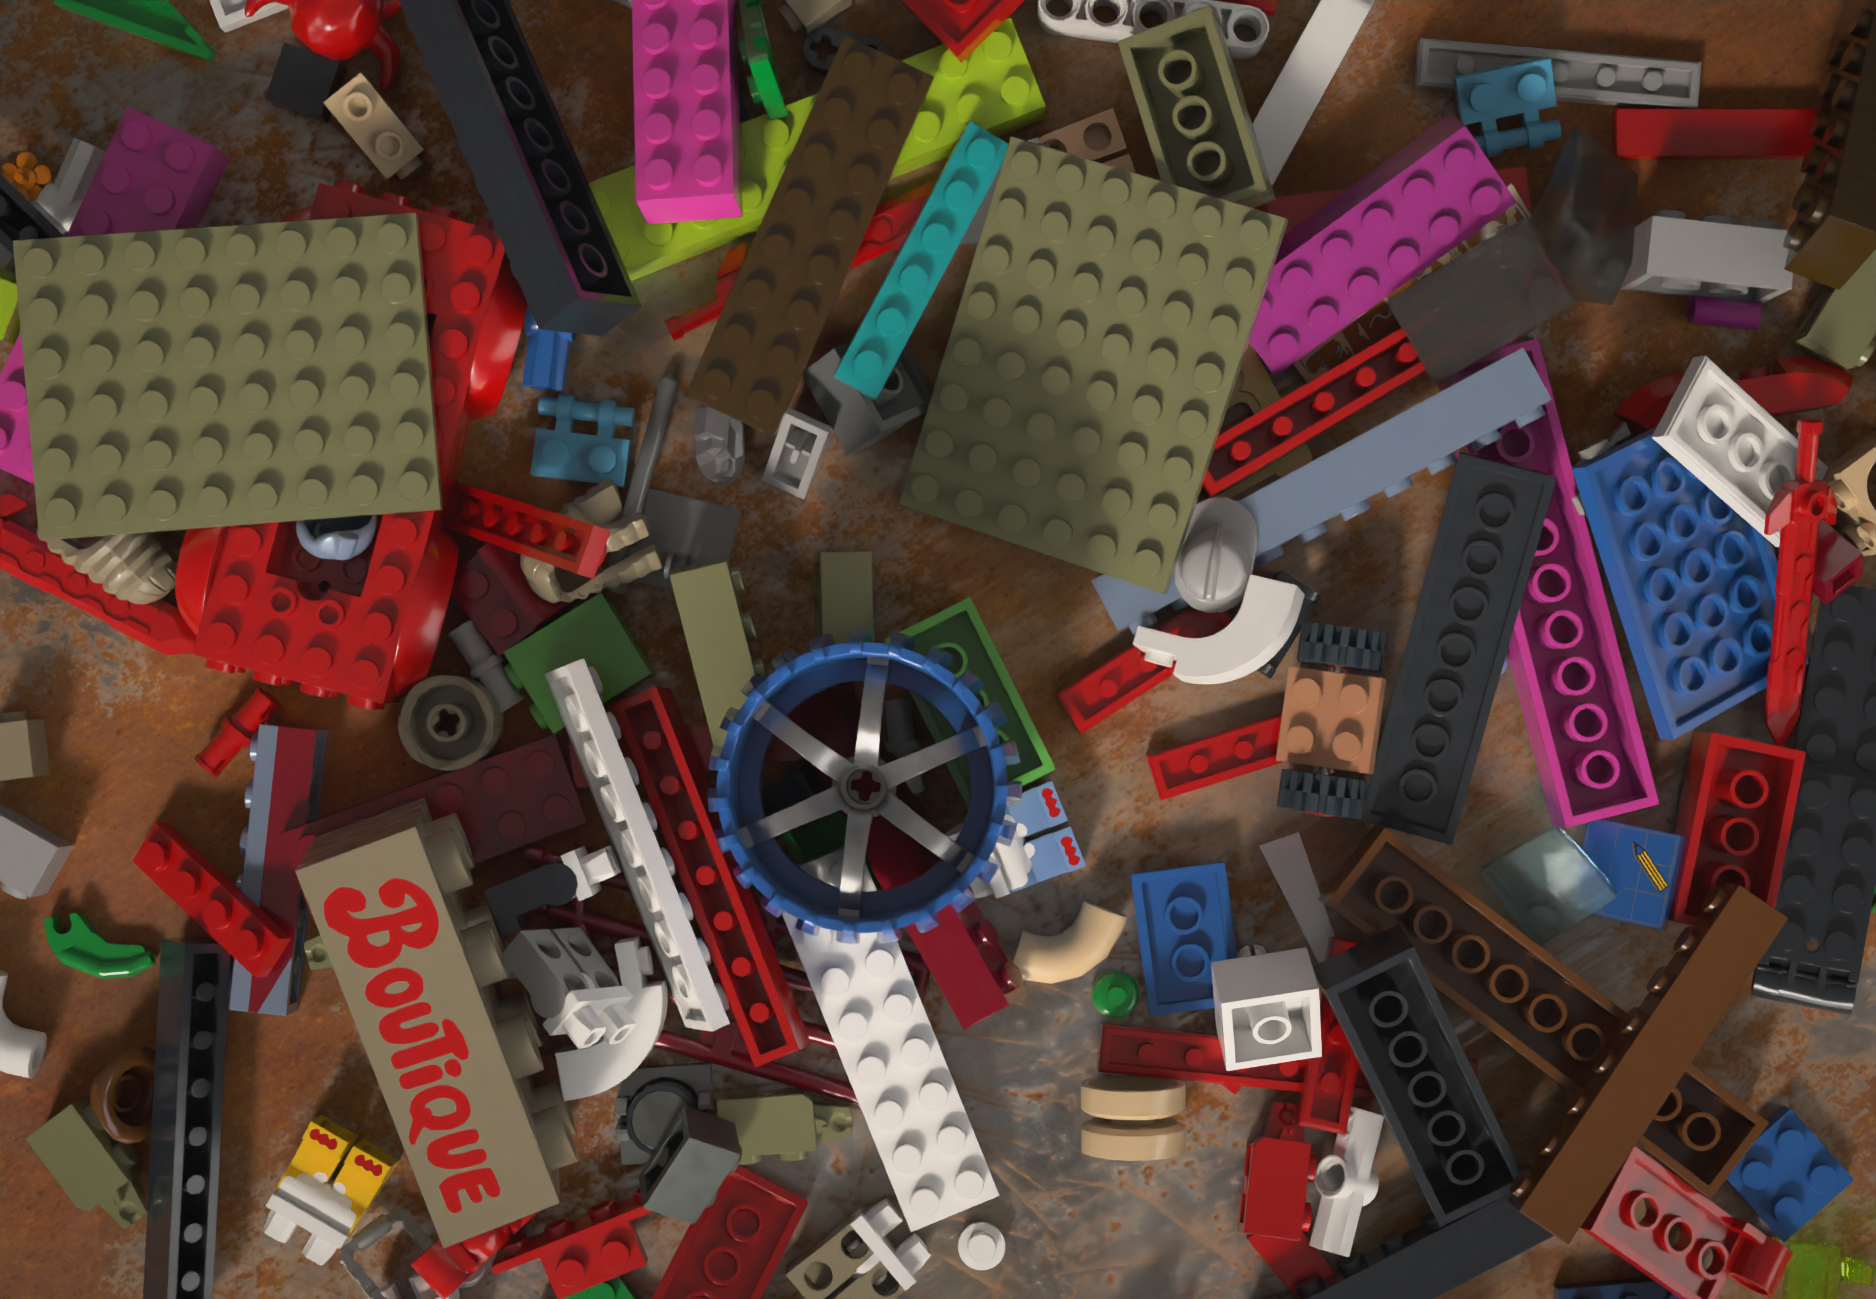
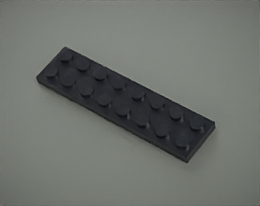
(1457, 646)

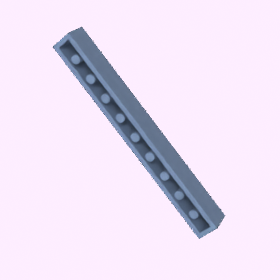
(1363, 468)

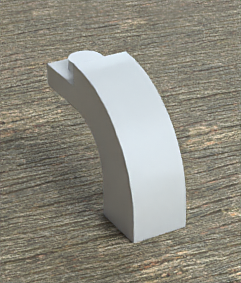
(1241, 648)
(602, 1065)

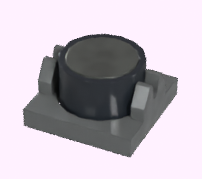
(649, 1113)

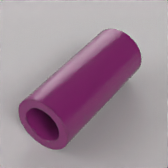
(1724, 312)

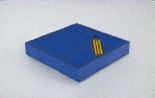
(1640, 867)

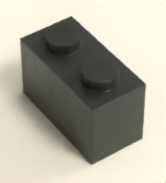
(690, 1165)

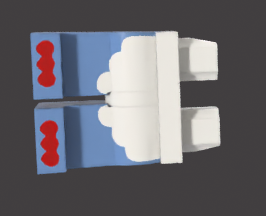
(1036, 858)

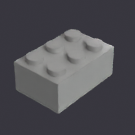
(1708, 258)

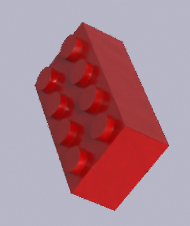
(1734, 819)

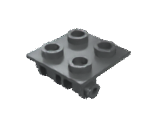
(685, 533)

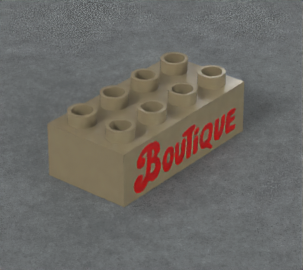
(433, 1020)

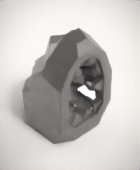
(719, 445)

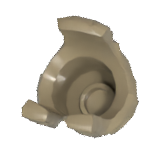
(603, 509)
(128, 565)

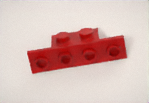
(582, 1250)

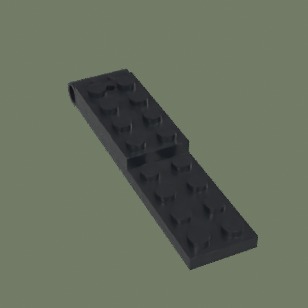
(1832, 836)

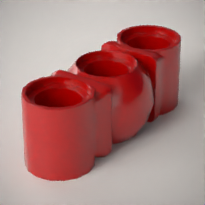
(450, 1267)

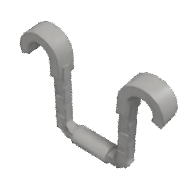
(375, 1231)

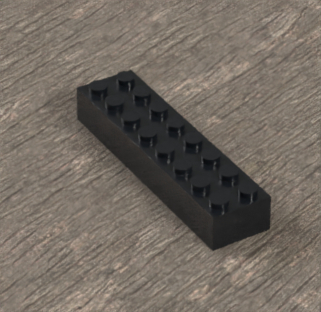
(523, 164)

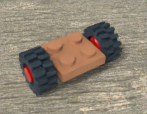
(1331, 719)

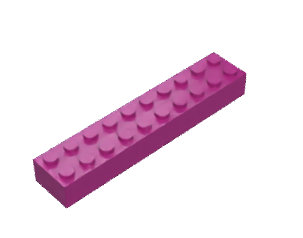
(1566, 642)

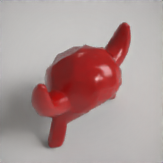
(344, 29)

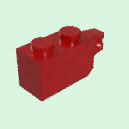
(1277, 1178)

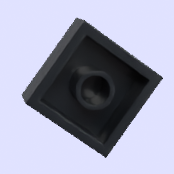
(305, 82)

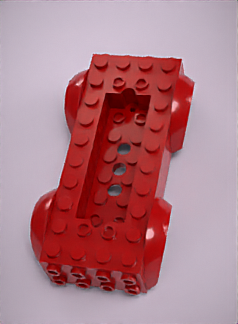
(376, 617)

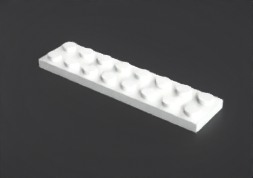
(632, 836)
(894, 1065)

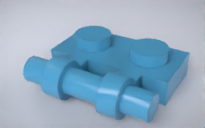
(1508, 92)
(582, 456)

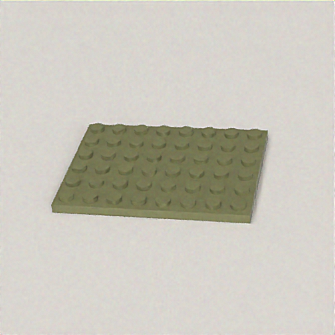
(1092, 363)
(228, 375)

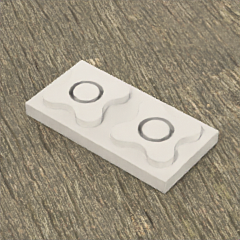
(1729, 442)

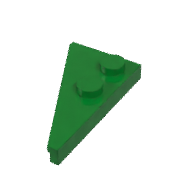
(147, 19)
(758, 54)

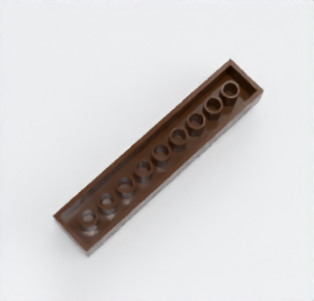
(1531, 999)

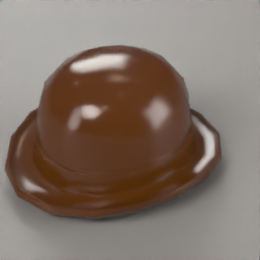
(124, 1095)

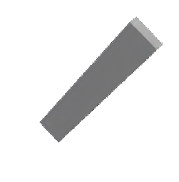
(1576, 75)

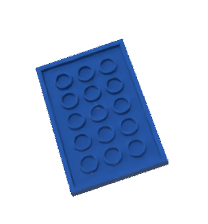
(1685, 581)

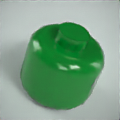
(1114, 993)

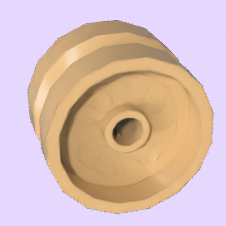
(1133, 1118)

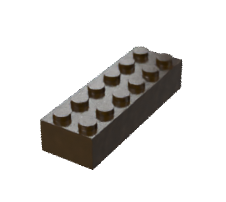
(1838, 197)

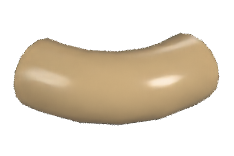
(1071, 952)

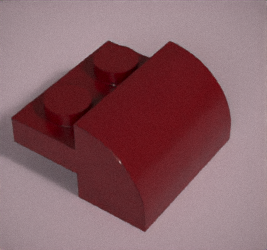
(500, 599)

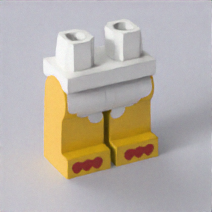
(324, 1205)

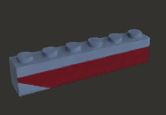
(279, 798)

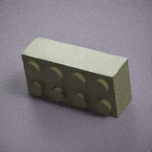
(1196, 109)

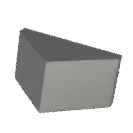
(797, 453)

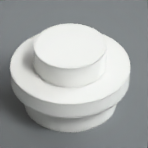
(981, 1245)

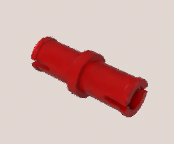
(237, 732)

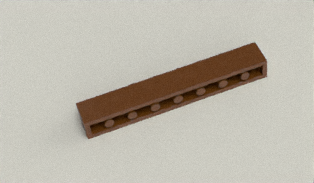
(1645, 1060)

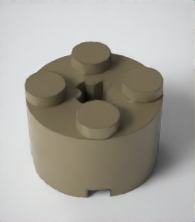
(426, 711)

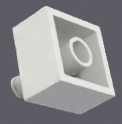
(1266, 1008)

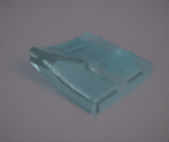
(1548, 884)

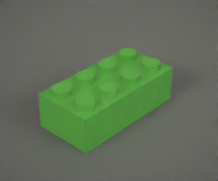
(964, 636)

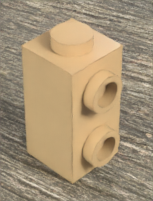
(375, 127)

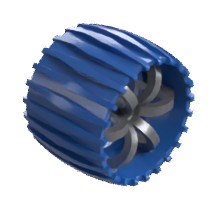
(752, 834)

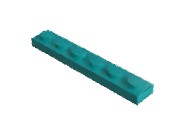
(921, 261)

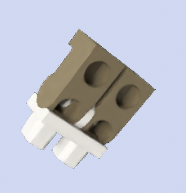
(864, 1254)

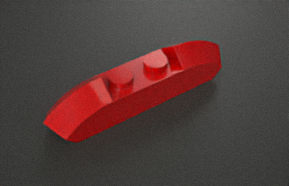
(1793, 387)

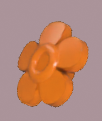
(29, 173)

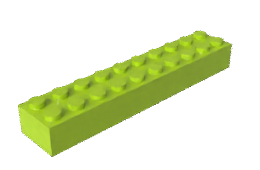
(988, 88)

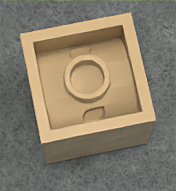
(1849, 485)

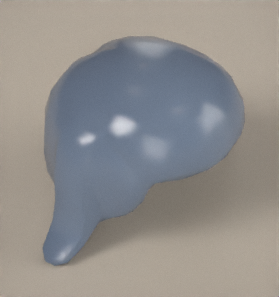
(337, 536)

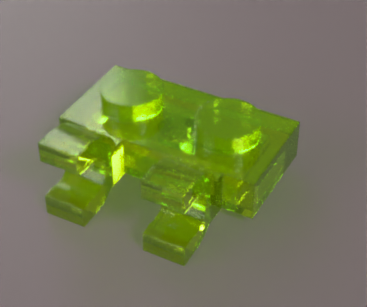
(1818, 1269)

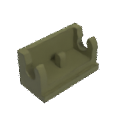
(842, 593)

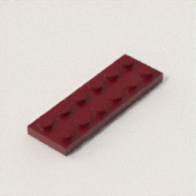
(499, 801)

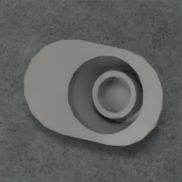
(1217, 555)

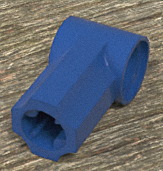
(546, 357)

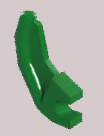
(91, 953)

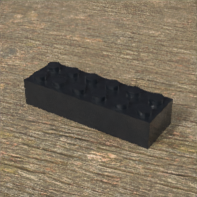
(1419, 1074)

